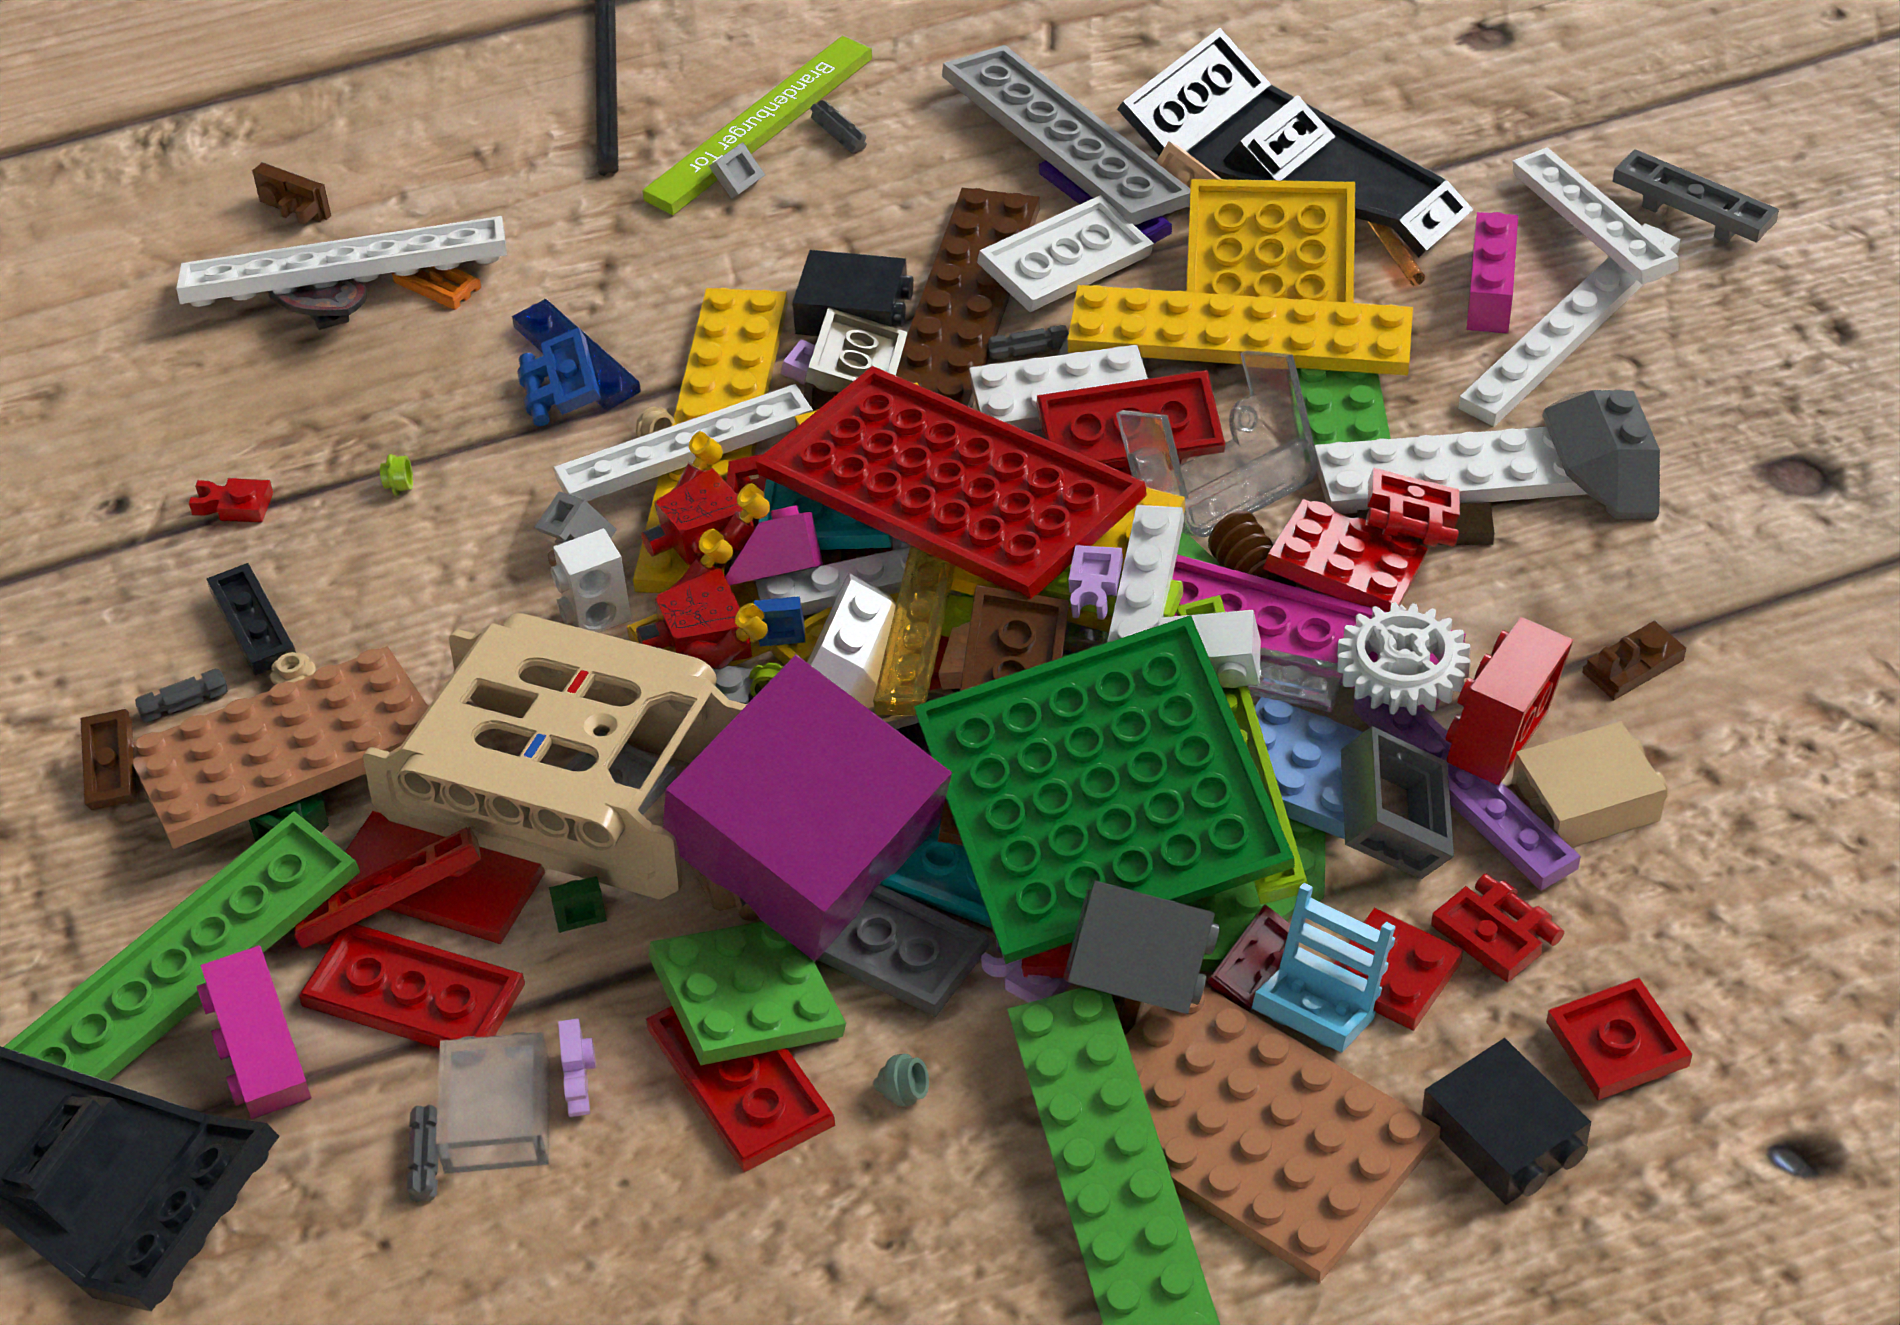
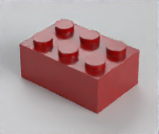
(1506, 699)

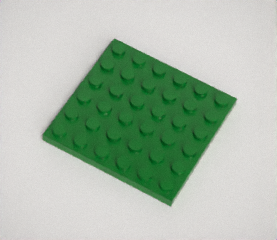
(1102, 773)

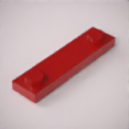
(444, 858)

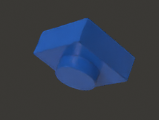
(783, 621)

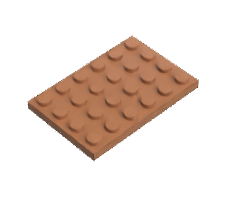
(275, 745)
(1272, 1130)

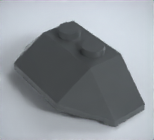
(1608, 450)

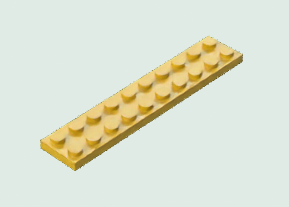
(726, 365)

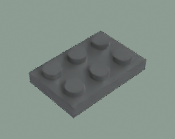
(907, 950)

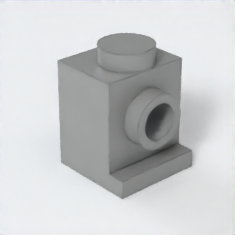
(571, 518)

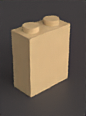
(1590, 784)

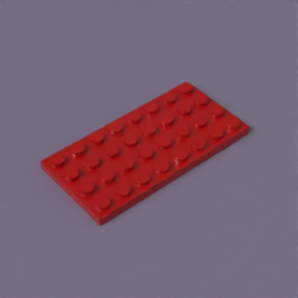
(952, 481)

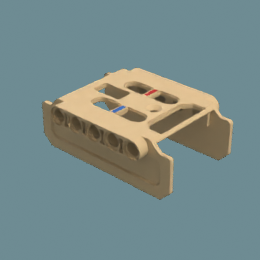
(565, 690)

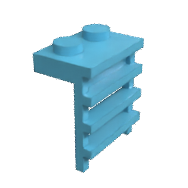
(1317, 994)

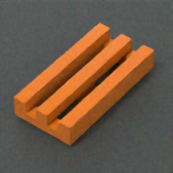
(437, 289)

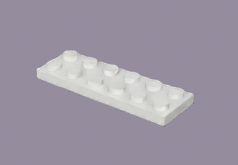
(1479, 464)

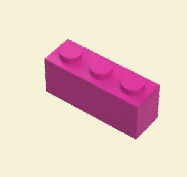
(1492, 272)
(252, 1033)

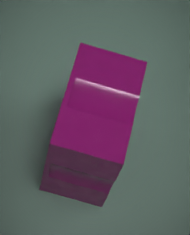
(805, 806)

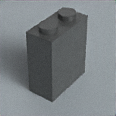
(1141, 947)

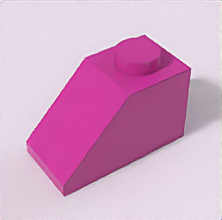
(778, 547)

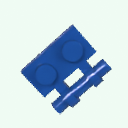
(570, 377)

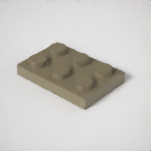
(850, 347)

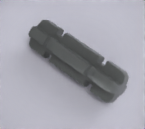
(838, 126)
(1027, 342)
(181, 695)
(422, 1154)

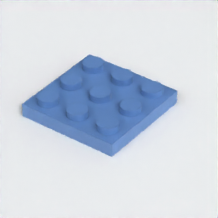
(1306, 762)

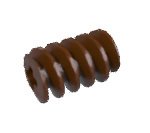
(1243, 546)

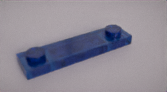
(545, 322)

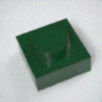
(577, 904)

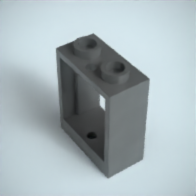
(1409, 845)

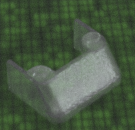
(1262, 463)

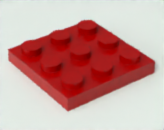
(1345, 557)

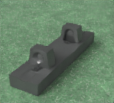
(1695, 195)

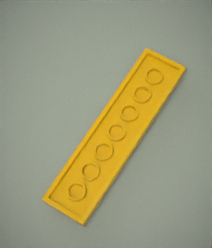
(1224, 325)

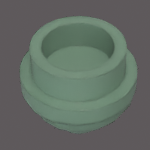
(903, 1080)

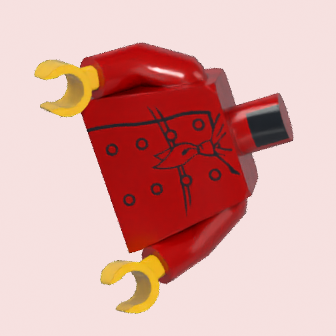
(704, 503)
(701, 613)

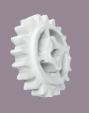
(1403, 667)

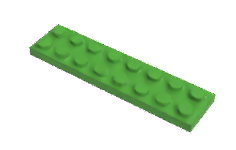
(156, 976)
(1110, 1162)

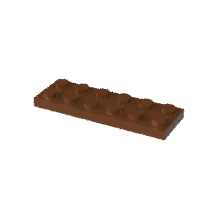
(1006, 638)

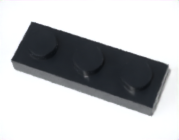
(250, 617)

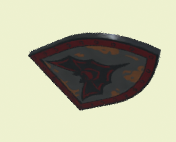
(325, 305)

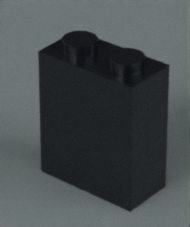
(853, 284)
(1507, 1121)

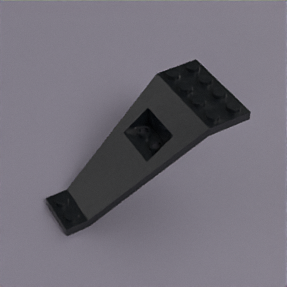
(1249, 130)
(115, 1178)

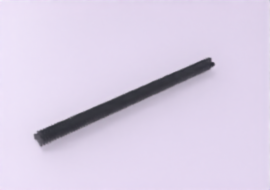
(606, 87)

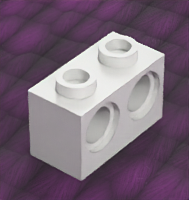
(591, 582)

